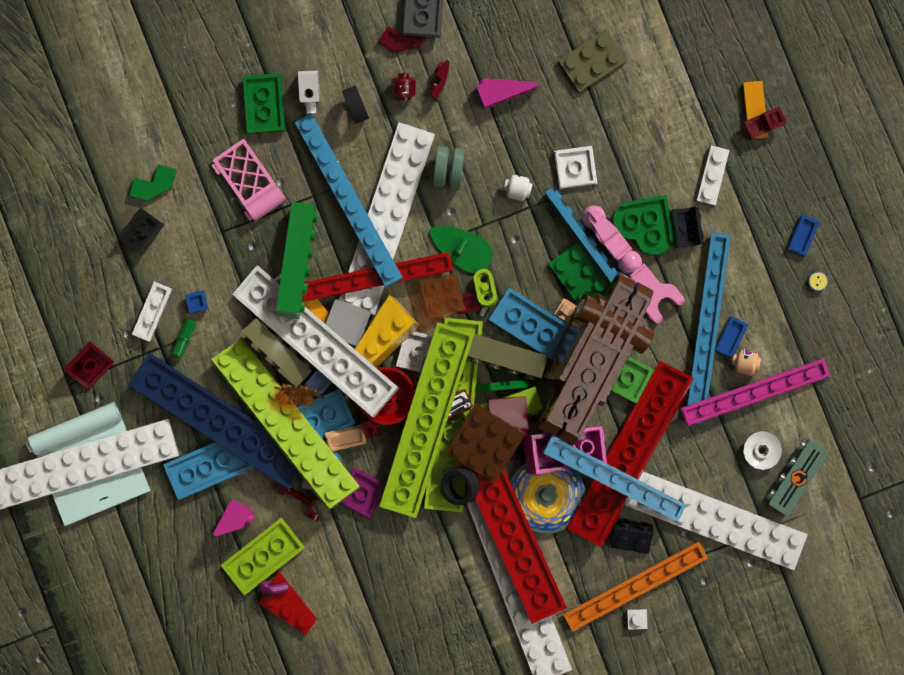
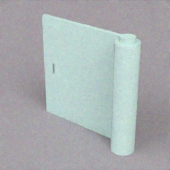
(85, 500)

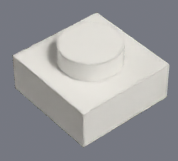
(637, 619)

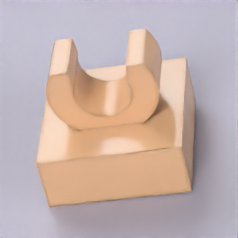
(565, 310)

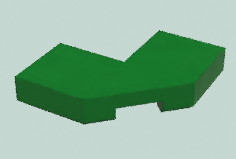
(149, 190)
(503, 386)

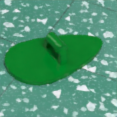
(465, 248)

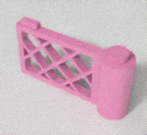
(265, 199)

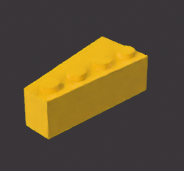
(386, 332)

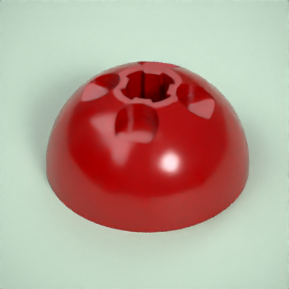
(401, 401)

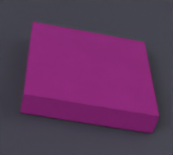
(367, 496)

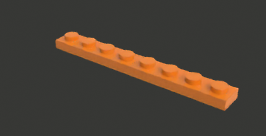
(635, 586)

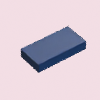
(803, 235)
(731, 337)

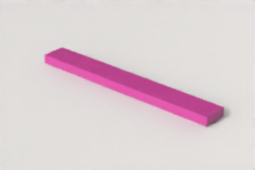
(754, 392)

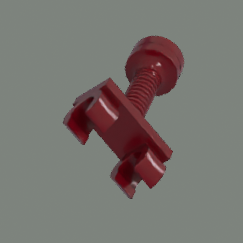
(368, 424)
(304, 499)

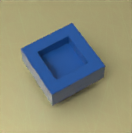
(196, 302)

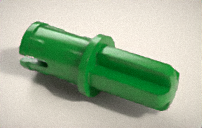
(184, 338)

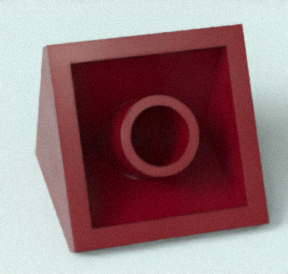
(89, 365)

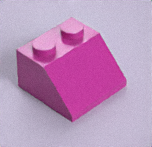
(235, 517)

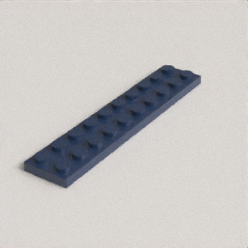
(213, 418)

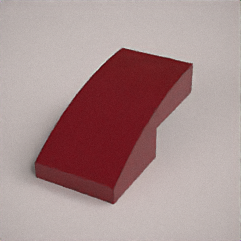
(764, 123)

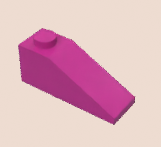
(498, 90)

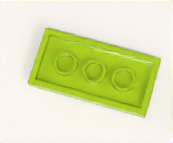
(263, 556)

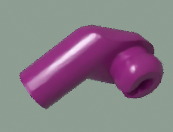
(274, 589)

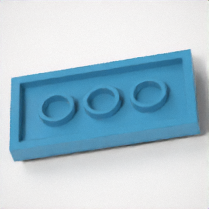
(528, 322)

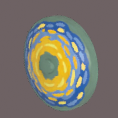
(548, 498)

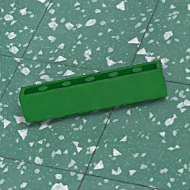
(295, 260)

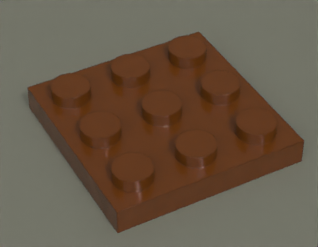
(485, 442)

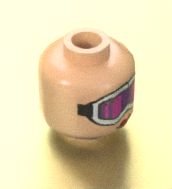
(746, 362)

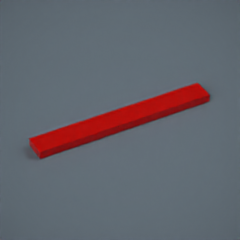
(370, 278)

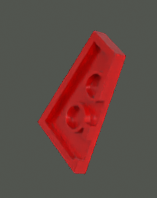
(289, 606)

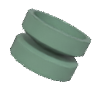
(448, 167)

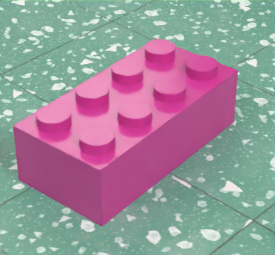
(536, 462)

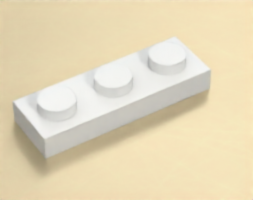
(712, 175)
(152, 311)

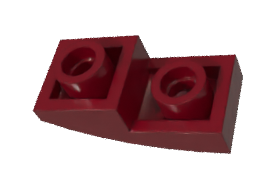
(442, 72)

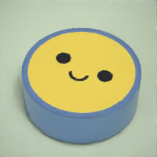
(817, 281)

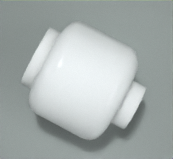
(518, 187)

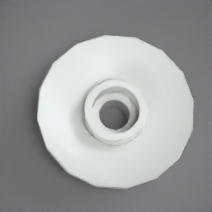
(772, 450)

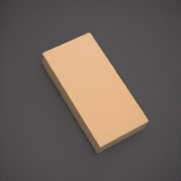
(345, 438)

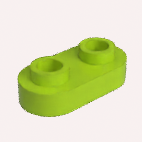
(486, 288)

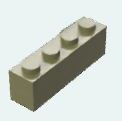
(276, 353)

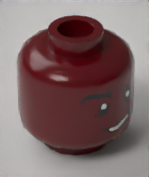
(403, 87)

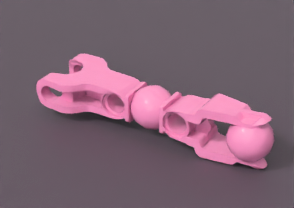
(629, 260)

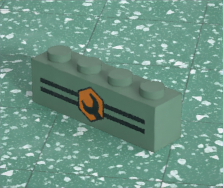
(797, 478)

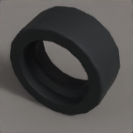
(355, 104)
(448, 491)

